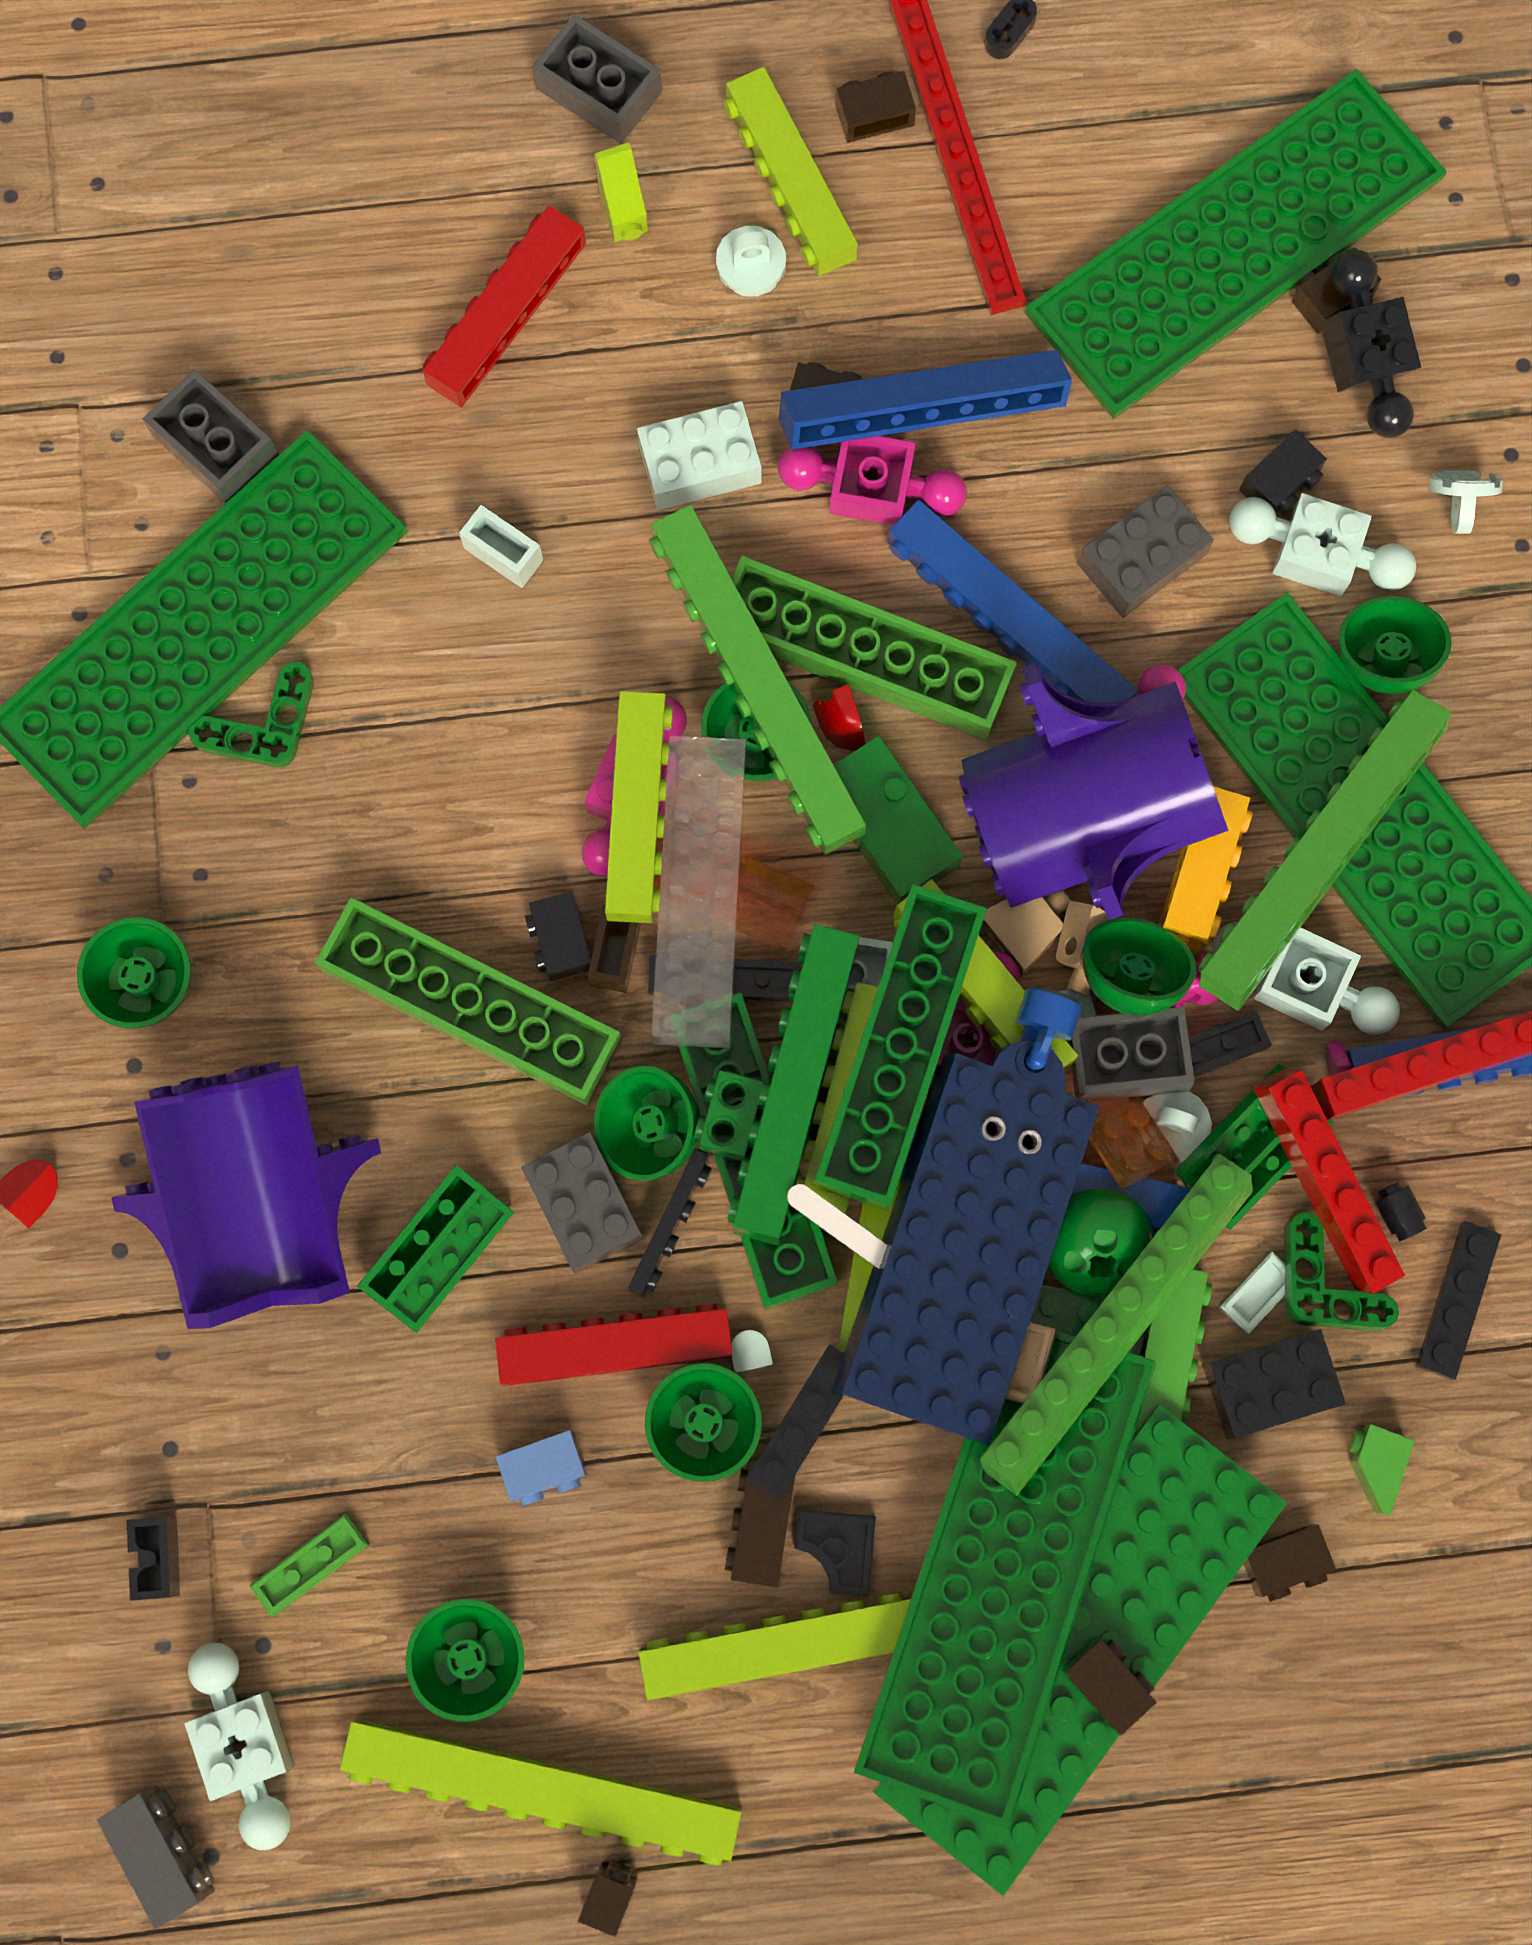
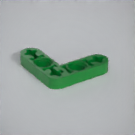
(274, 730)
(1314, 1288)

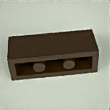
(761, 1533)

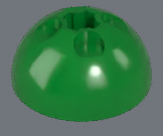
(1394, 644)
(724, 720)
(124, 956)
(1137, 966)
(630, 1124)
(1099, 1240)
(672, 1419)
(439, 1669)

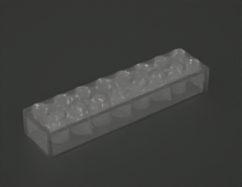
(699, 892)

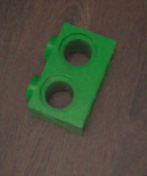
(738, 1117)

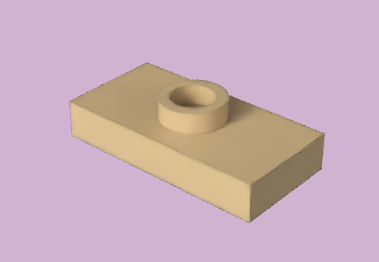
(1031, 1362)

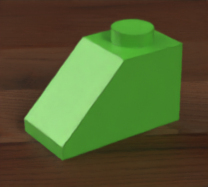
(1379, 1464)

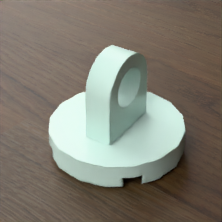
(751, 260)
(1464, 487)
(1181, 1120)

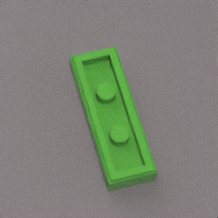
(309, 1565)

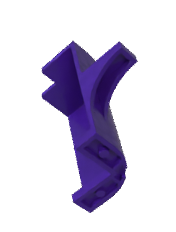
(1089, 794)
(243, 1193)

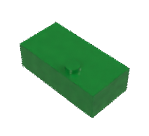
(901, 834)

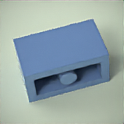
(542, 1467)

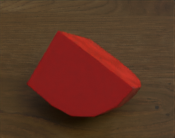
(840, 719)
(29, 1190)

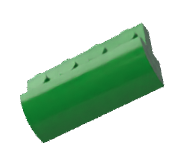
(1246, 1141)
(435, 1249)

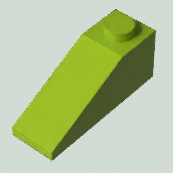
(621, 193)

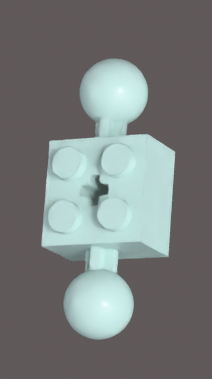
(1326, 523)
(1330, 971)
(223, 1770)

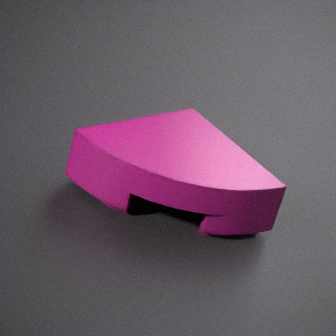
(1337, 1058)

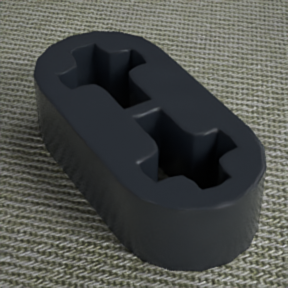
(1016, 31)

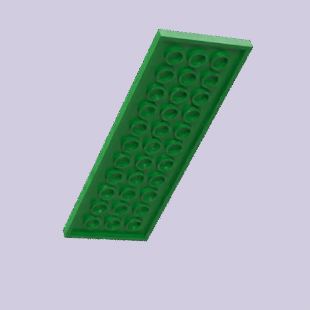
(1234, 243)
(196, 628)
(1424, 873)
(1164, 1558)
(999, 1610)

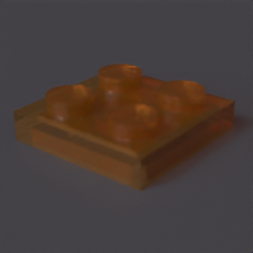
(1131, 1143)

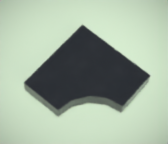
(841, 1545)

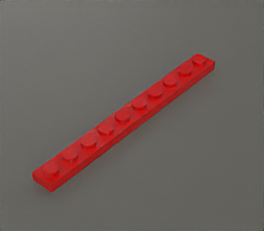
(958, 155)

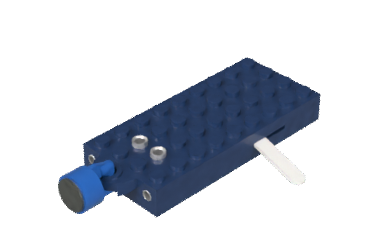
(967, 1231)

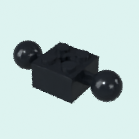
(1371, 344)

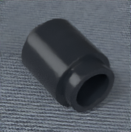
(1400, 1211)

